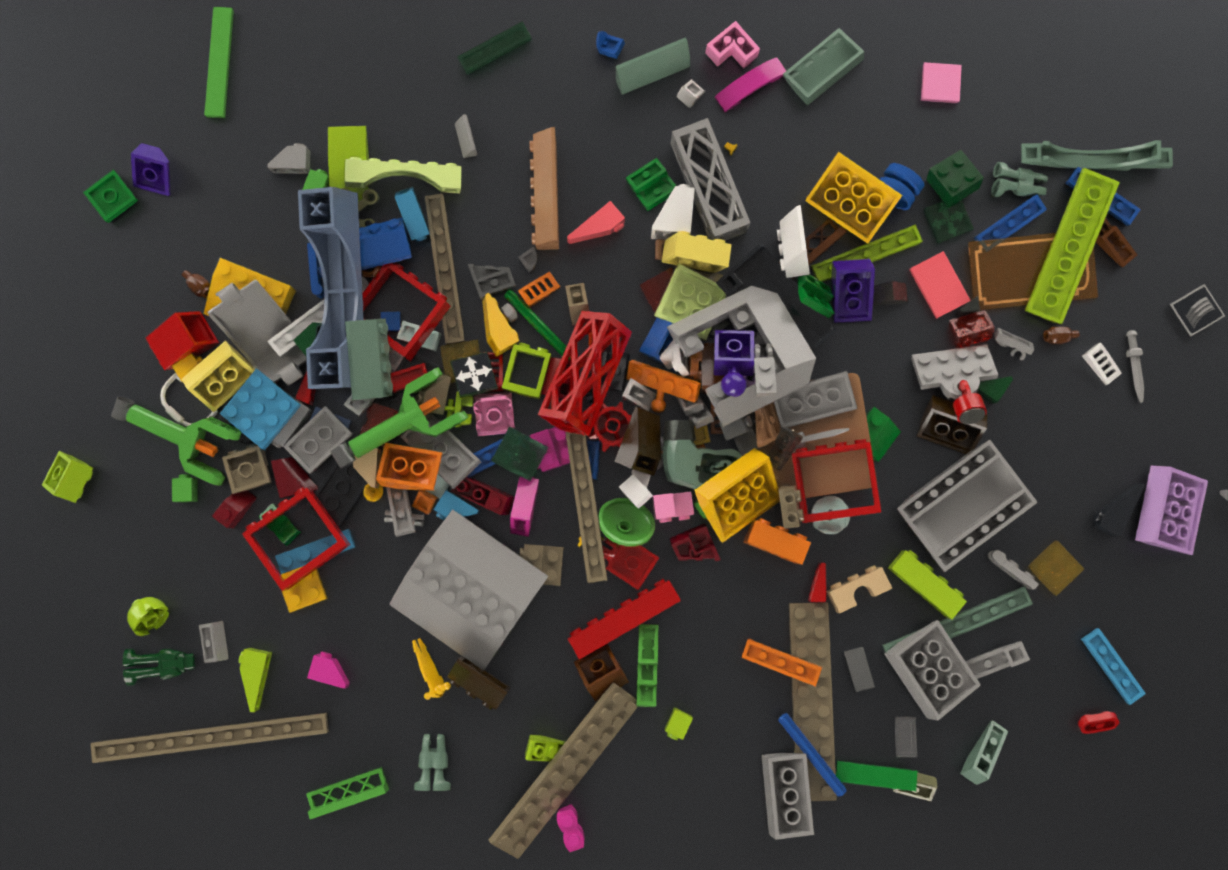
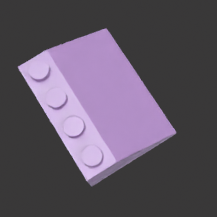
(1171, 509)

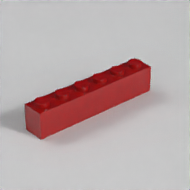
(623, 619)

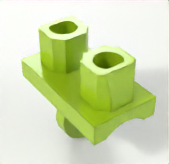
(459, 404)

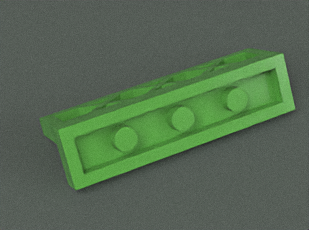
(349, 800)

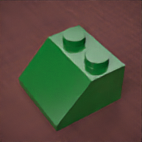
(881, 432)

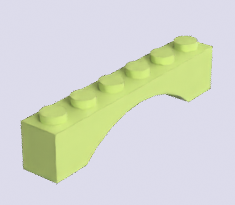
(364, 172)

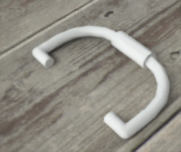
(169, 409)

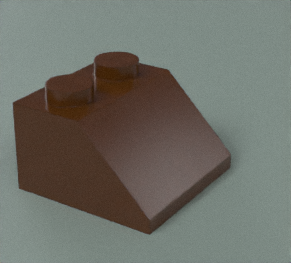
(599, 671)

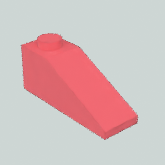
(600, 224)

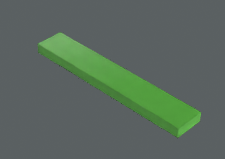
(219, 62)

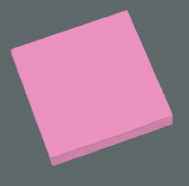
(941, 82)

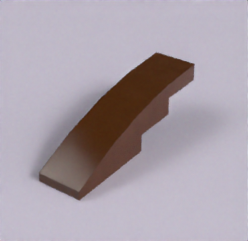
(1115, 244)

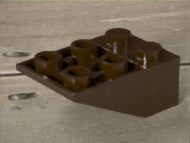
(641, 443)

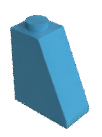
(412, 213)

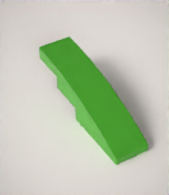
(647, 665)

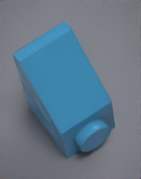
(452, 502)

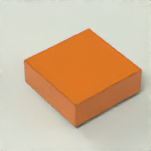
(424, 501)

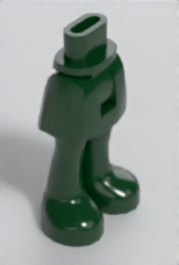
(170, 664)

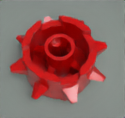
(601, 425)

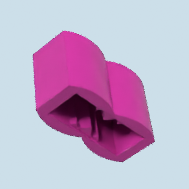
(568, 823)

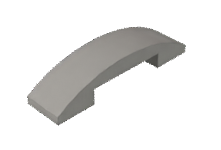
(998, 659)

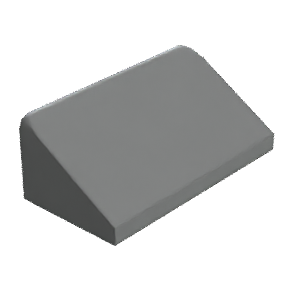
(465, 137)
(213, 642)

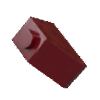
(234, 508)

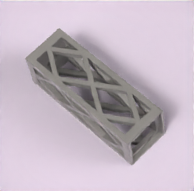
(704, 133)

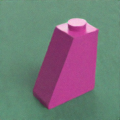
(523, 507)

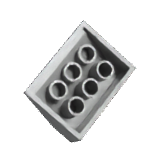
(932, 670)

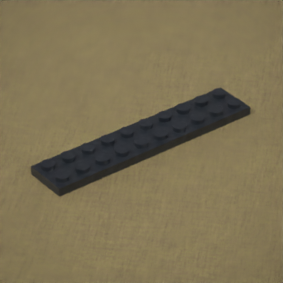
(345, 486)

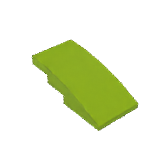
(343, 144)

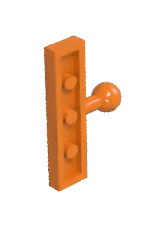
(664, 383)

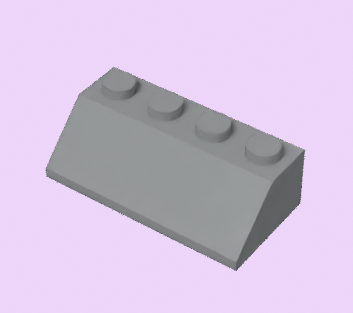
(787, 795)

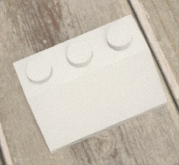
(793, 244)

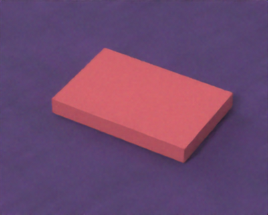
(939, 285)

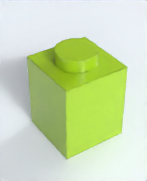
(678, 724)

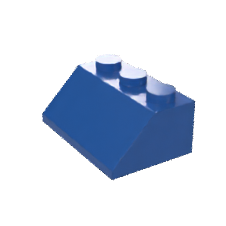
(384, 243)

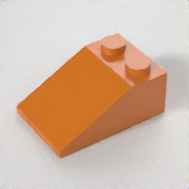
(408, 468)

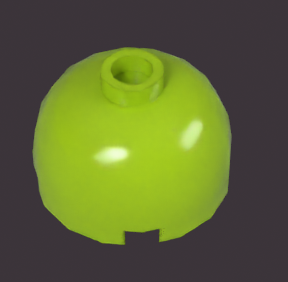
(146, 615)

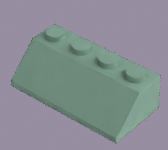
(369, 358)

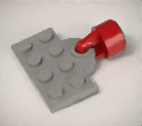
(958, 376)

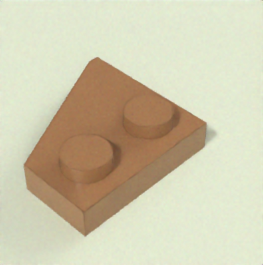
(766, 425)

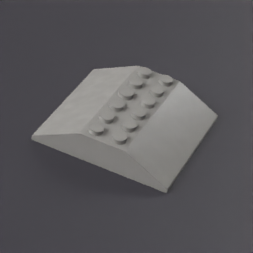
(467, 589)

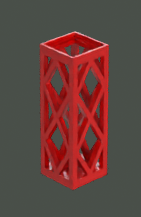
(603, 331)

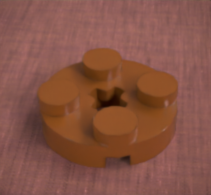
(694, 360)

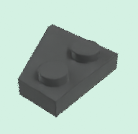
(491, 279)

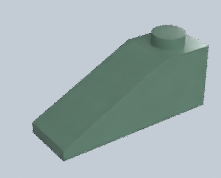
(984, 754)

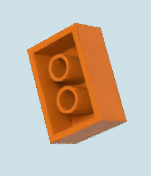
(777, 541)

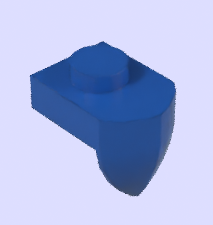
(609, 45)

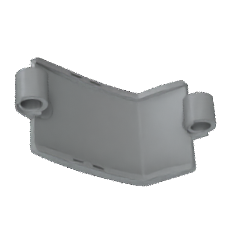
(249, 321)

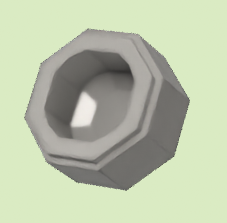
(510, 312)

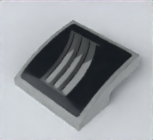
(1197, 310)

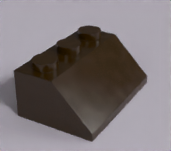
(942, 427)
(478, 683)

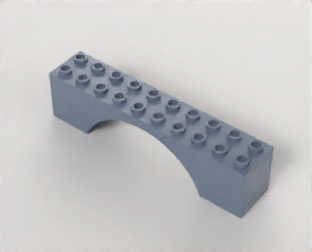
(332, 227)

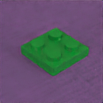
(110, 196)

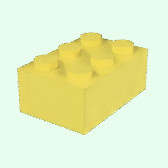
(696, 252)
(218, 376)

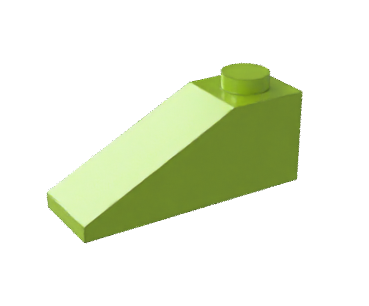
(254, 673)

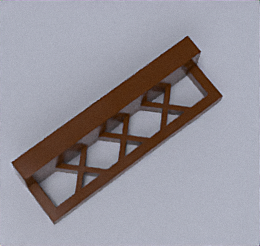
(824, 245)

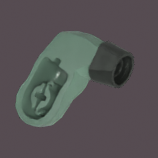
(685, 462)

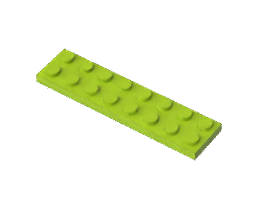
(1072, 246)

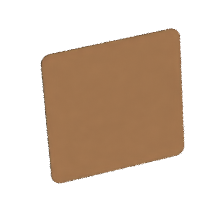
(835, 471)

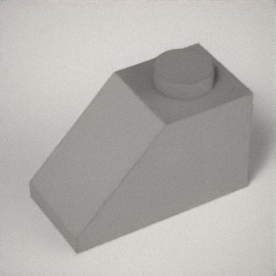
(292, 160)

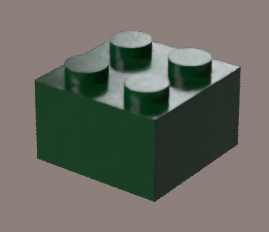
(954, 178)

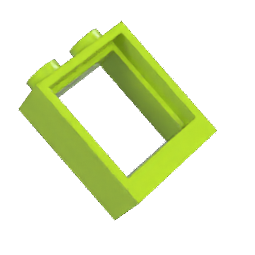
(523, 390)

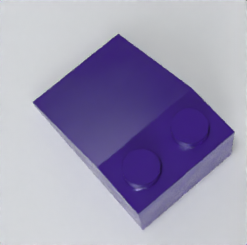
(852, 290)

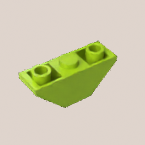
(542, 748)

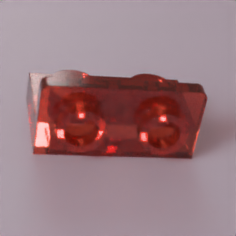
(972, 329)

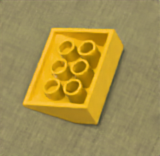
(853, 197)
(229, 272)
(739, 494)

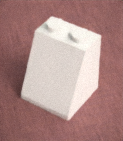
(675, 214)

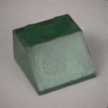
(519, 454)

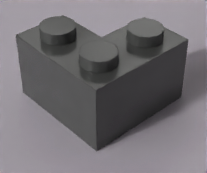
(743, 433)

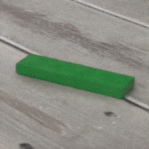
(877, 775)

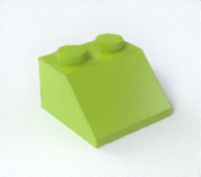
(67, 477)

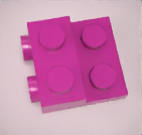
(557, 453)

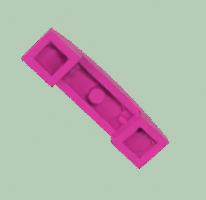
(749, 83)

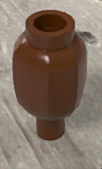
(197, 284)
(1059, 335)

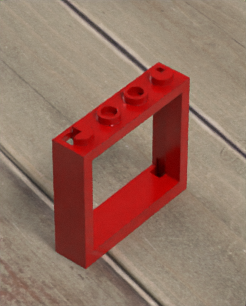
(430, 322)
(823, 450)
(341, 544)

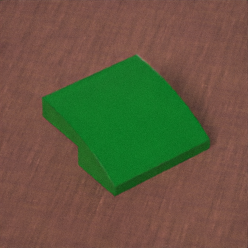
(651, 184)
(815, 294)

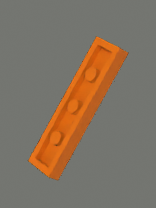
(782, 662)

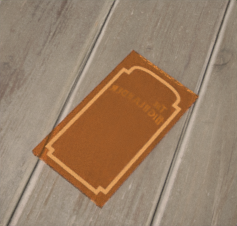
(1009, 267)

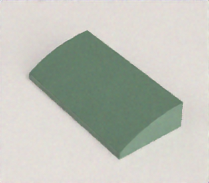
(653, 66)
(823, 66)

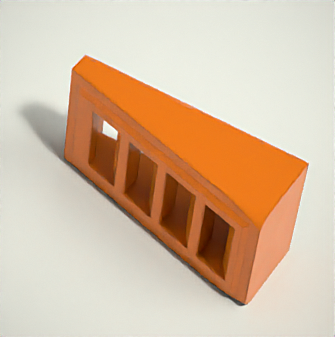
(529, 287)

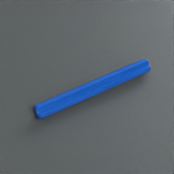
(812, 754)

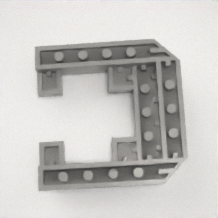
(768, 313)

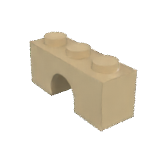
(843, 594)

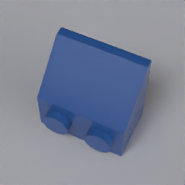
(657, 341)

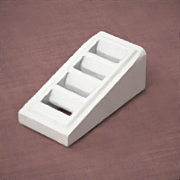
(1103, 354)

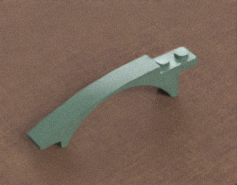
(1123, 159)

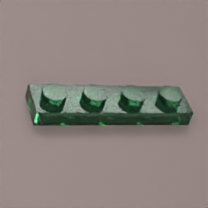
(494, 48)

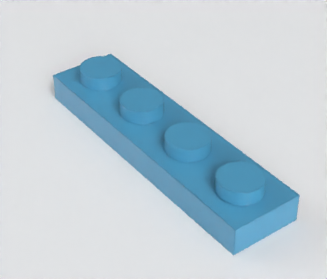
(302, 555)
(1113, 666)

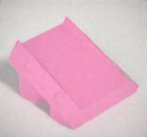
(493, 413)

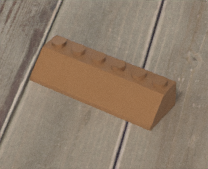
(545, 190)

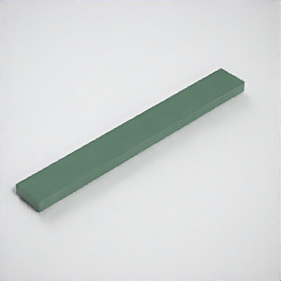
(980, 614)

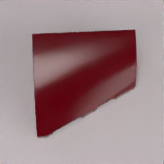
(290, 477)
(694, 544)

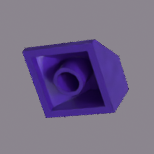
(150, 169)

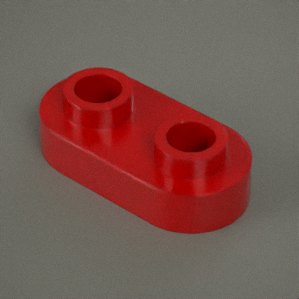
(1098, 722)

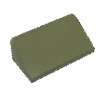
(925, 788)

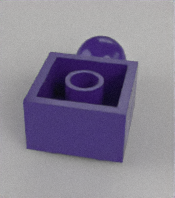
(733, 359)

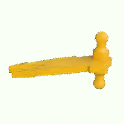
(429, 672)

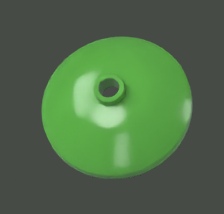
(626, 523)

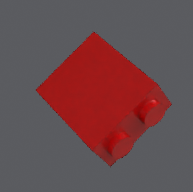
(181, 336)

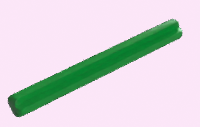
(535, 321)

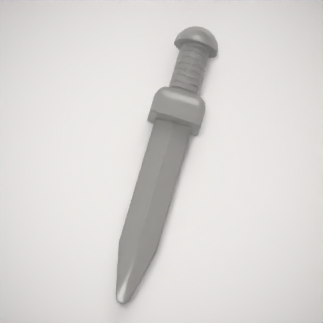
(1134, 354)
(821, 435)

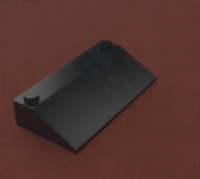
(765, 272)

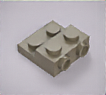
(246, 469)
(789, 504)
(546, 559)

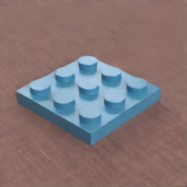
(260, 409)

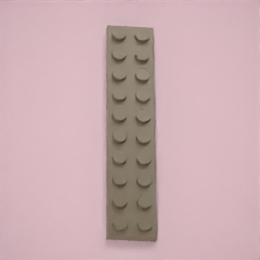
(814, 704)
(564, 771)

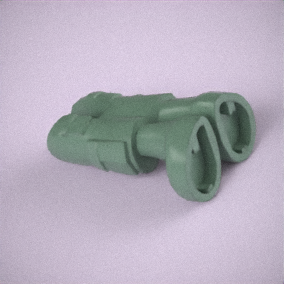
(1023, 182)
(433, 758)

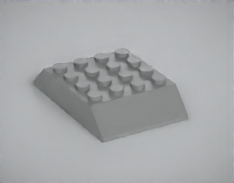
(966, 505)

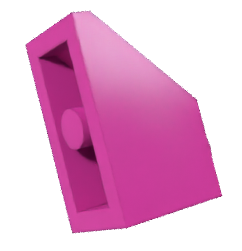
(327, 670)

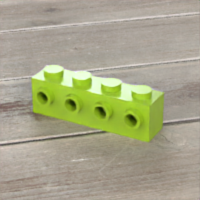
(927, 584)

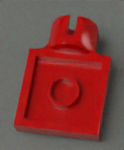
(629, 563)

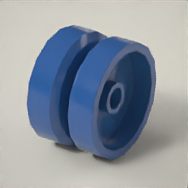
(903, 181)

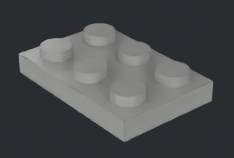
(316, 439)

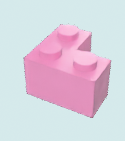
(733, 42)
(673, 505)

